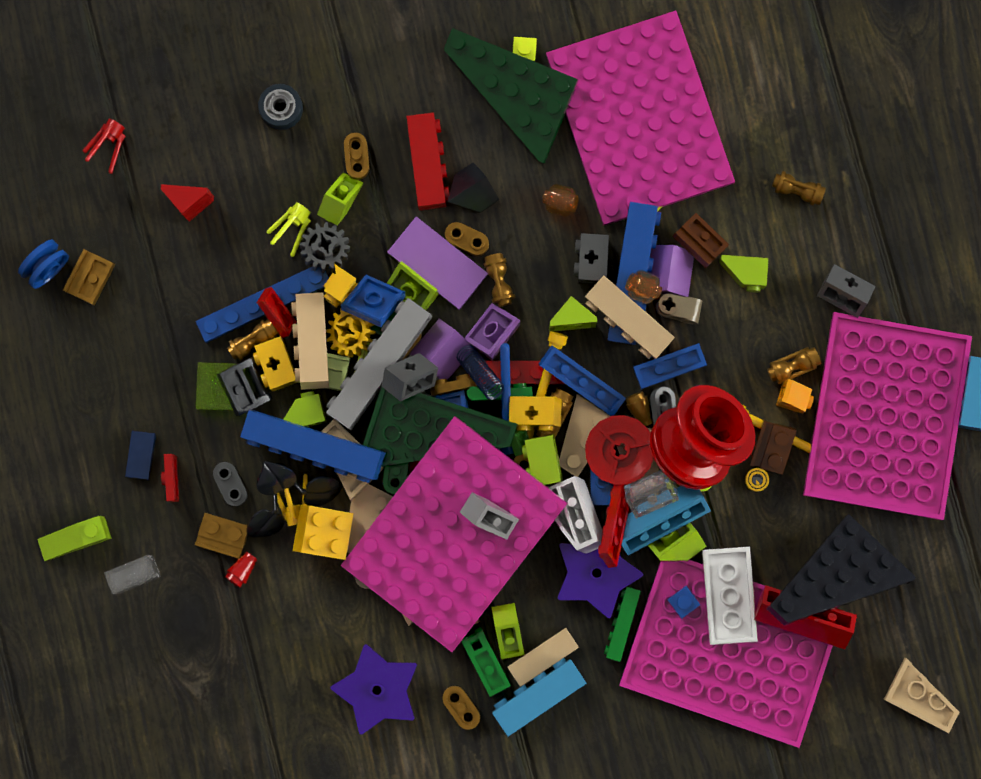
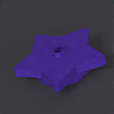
(599, 591)
(376, 671)

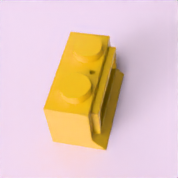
(339, 286)

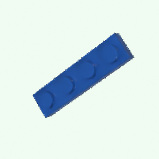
(582, 381)

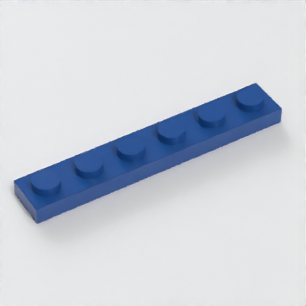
(248, 310)

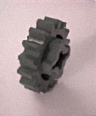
(333, 243)

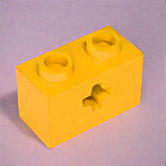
(285, 371)
(548, 412)

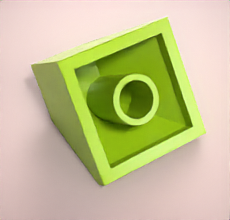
(678, 545)

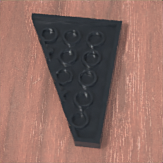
(840, 571)

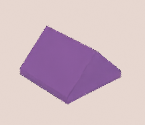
(673, 268)
(492, 331)
(441, 348)

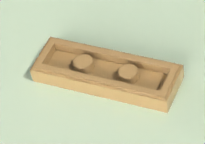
(543, 657)

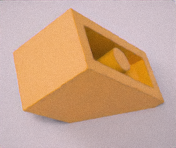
(795, 396)

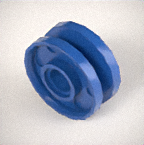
(43, 264)

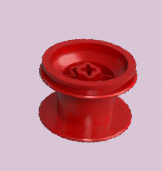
(702, 437)

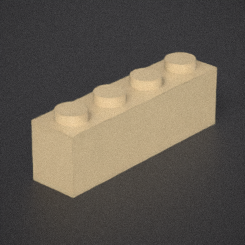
(629, 317)
(311, 341)

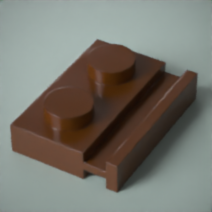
(700, 240)
(773, 447)

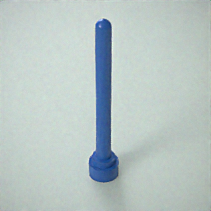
(505, 379)

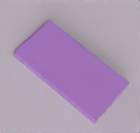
(438, 262)

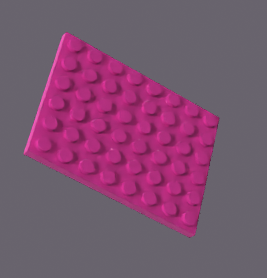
(641, 117)
(887, 416)
(431, 556)
(747, 684)

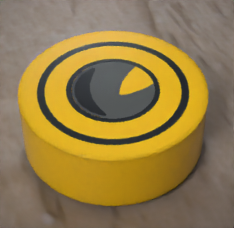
(757, 479)

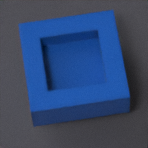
(683, 602)

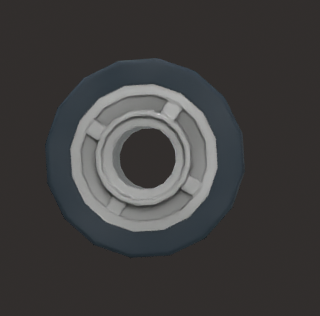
(289, 116)

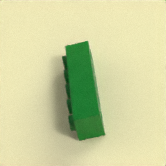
(622, 623)

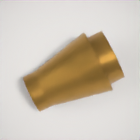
(639, 407)

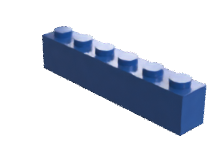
(636, 252)
(312, 445)

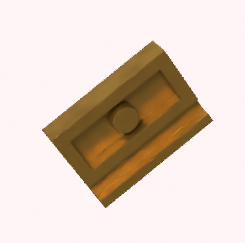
(89, 277)
(222, 535)

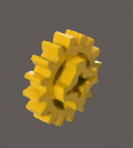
(344, 342)

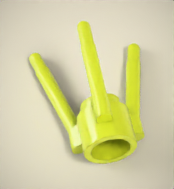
(296, 215)

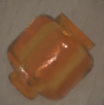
(560, 200)
(643, 286)

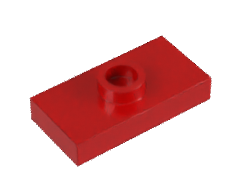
(276, 312)
(170, 478)

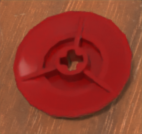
(601, 452)

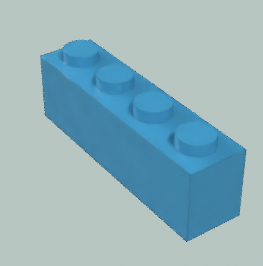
(665, 520)
(538, 697)

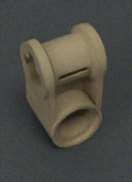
(683, 308)

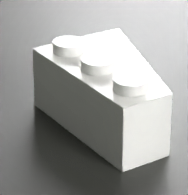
(578, 517)

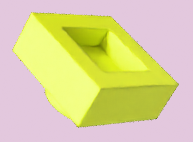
(525, 47)

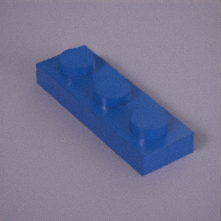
(669, 366)

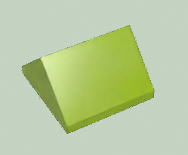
(414, 285)
(572, 317)

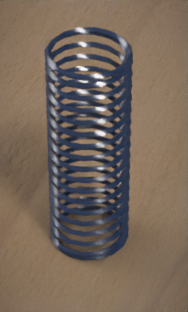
(479, 369)

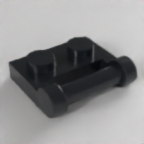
(238, 389)

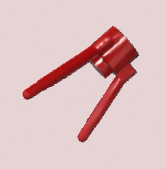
(110, 131)

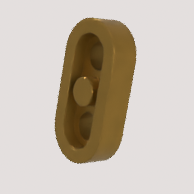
(356, 156)
(466, 239)
(462, 382)
(462, 706)

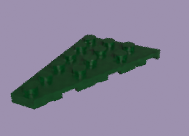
(520, 90)
(413, 425)

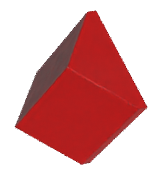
(188, 199)

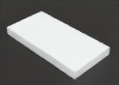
(729, 595)

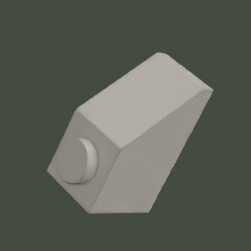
(489, 516)

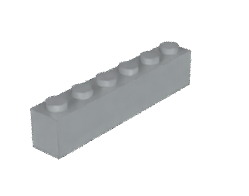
(389, 349)

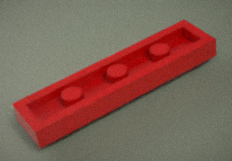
(521, 372)
(614, 527)

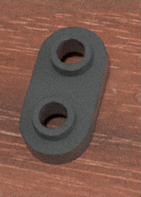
(668, 401)
(230, 483)

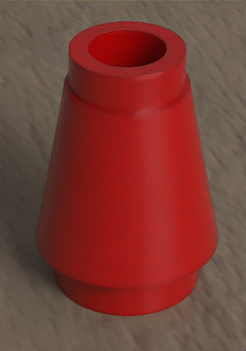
(241, 570)

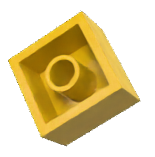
(323, 532)

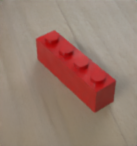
(426, 161)
(829, 627)

